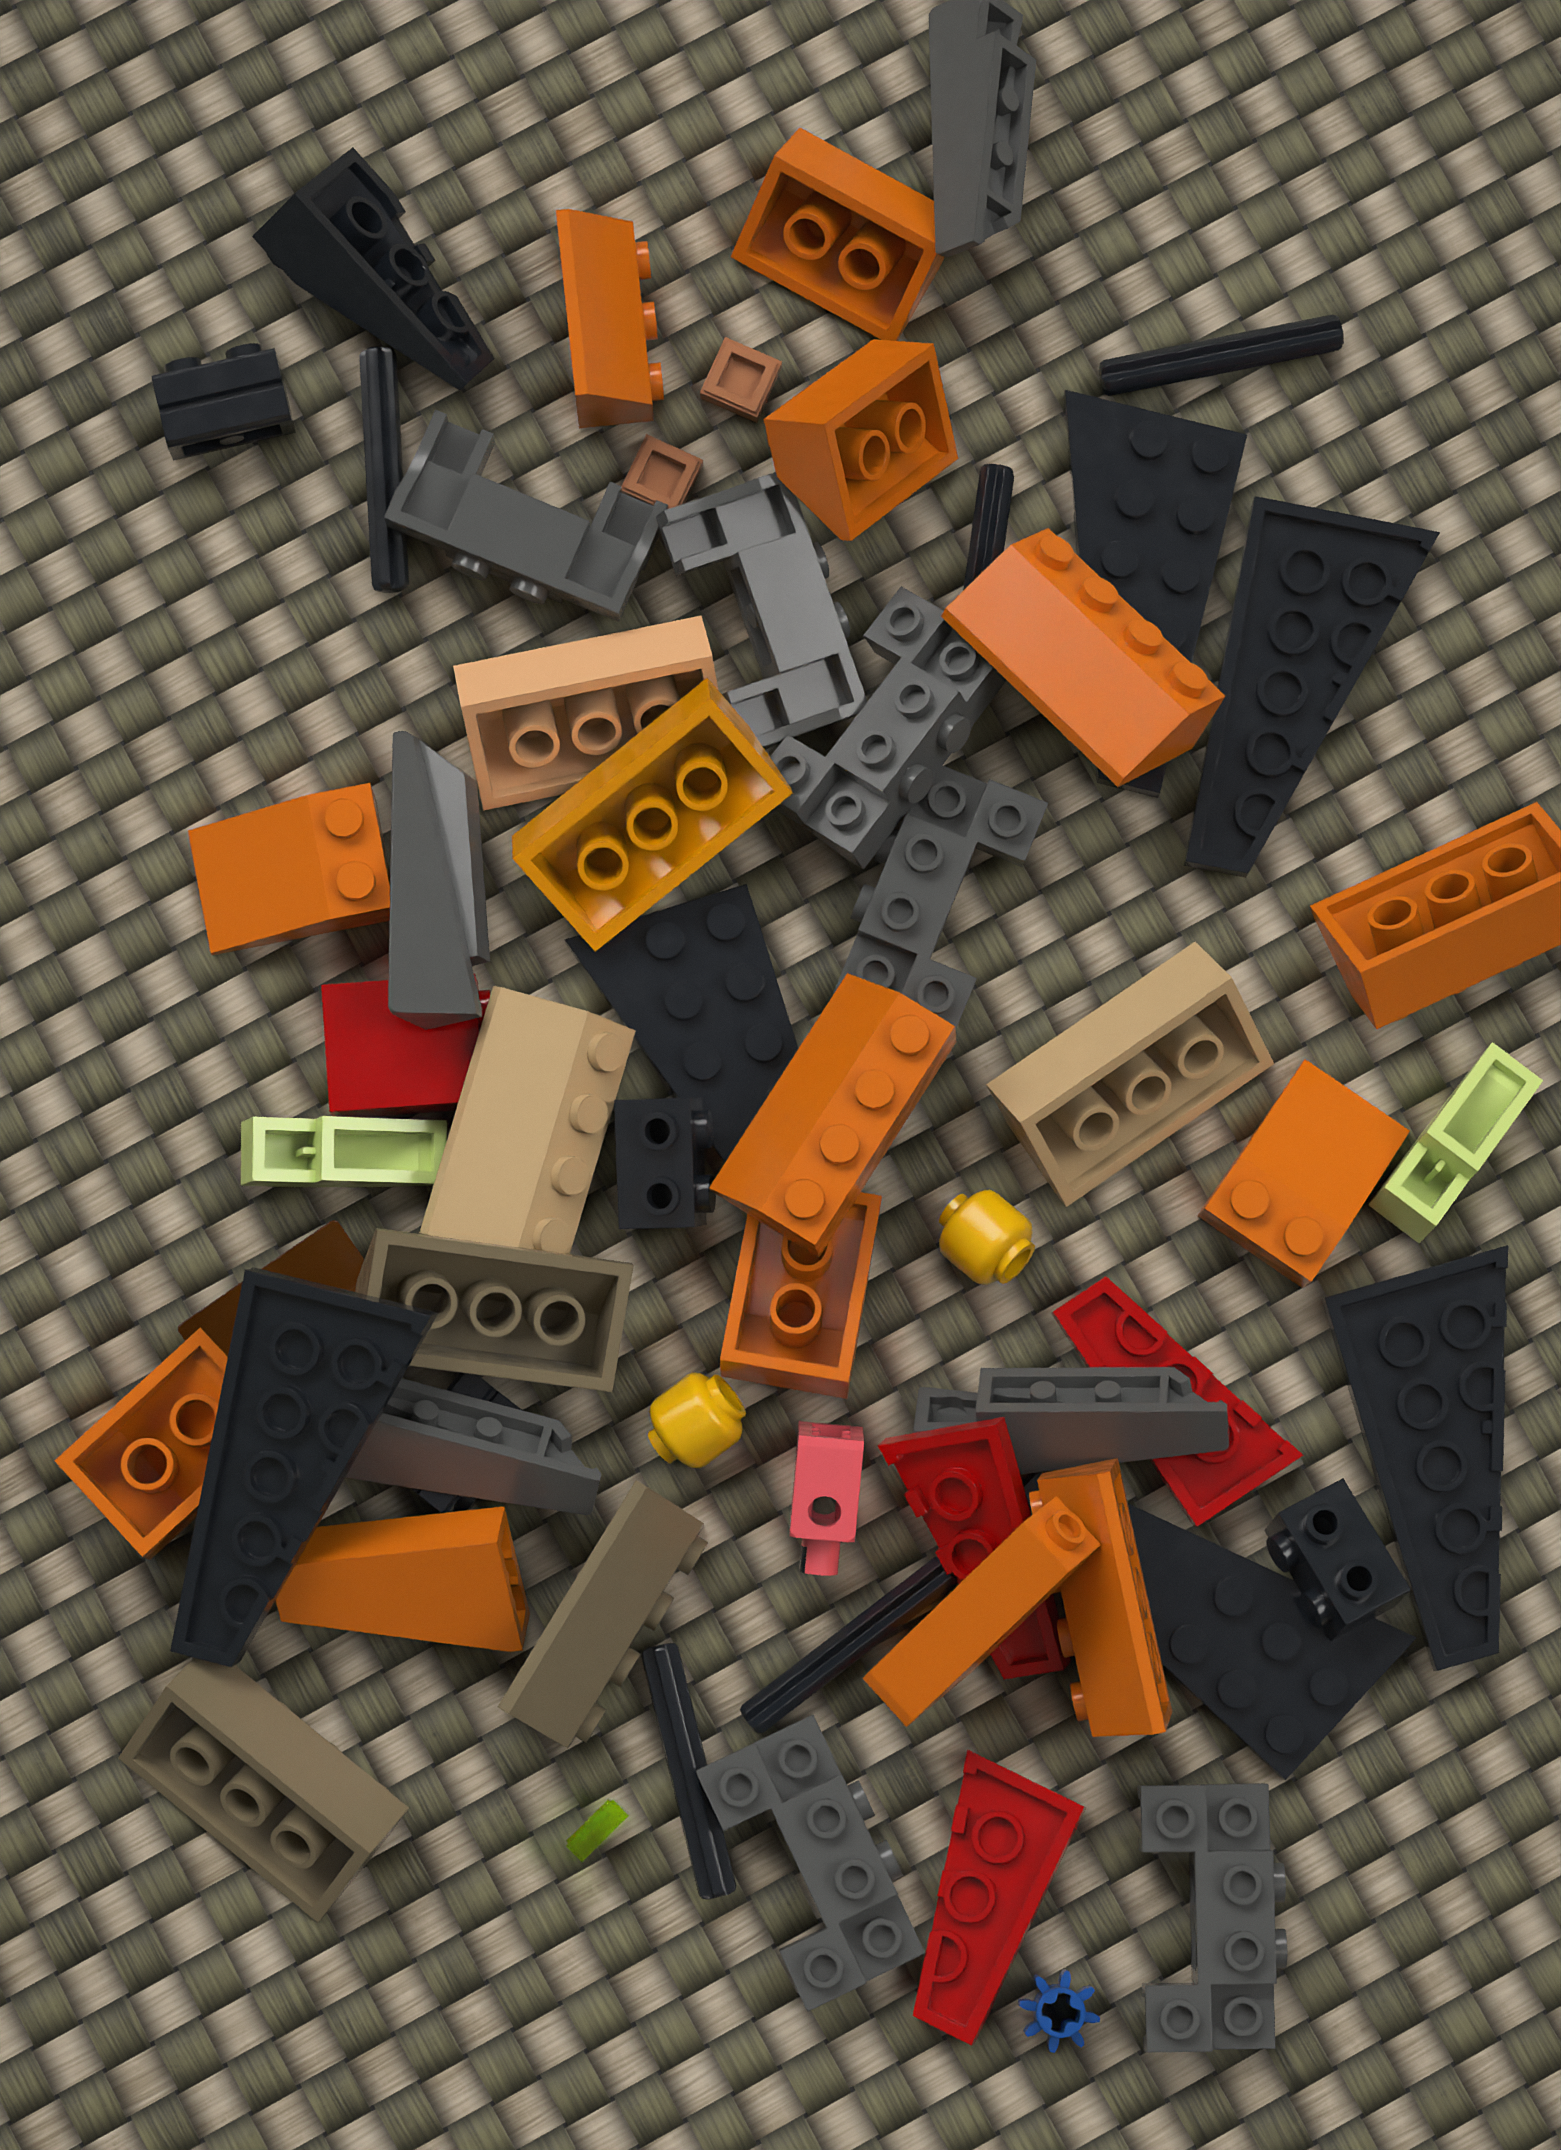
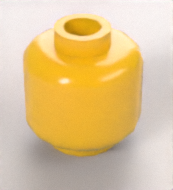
(986, 1237)
(696, 1420)

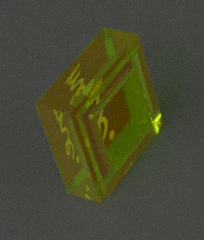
(596, 1829)

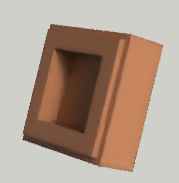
(741, 379)
(661, 473)

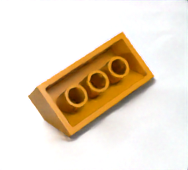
(650, 815)

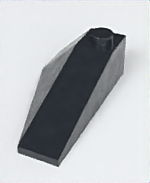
(353, 253)

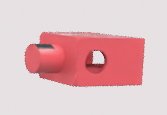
(829, 1466)

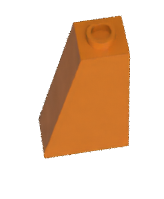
(414, 1579)
(982, 1611)

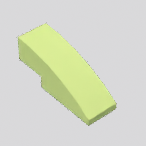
(1455, 1143)
(341, 1151)

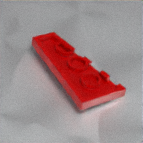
(1117, 1332)
(972, 1501)
(994, 1879)

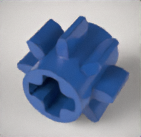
(1068, 2026)

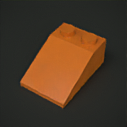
(293, 870)
(1304, 1174)
(800, 1314)
(153, 1447)

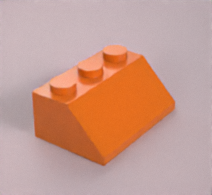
(842, 236)
(608, 319)
(864, 435)

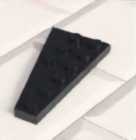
(1151, 515)
(1299, 633)
(700, 1004)
(1432, 1412)
(292, 1415)
(1248, 1647)

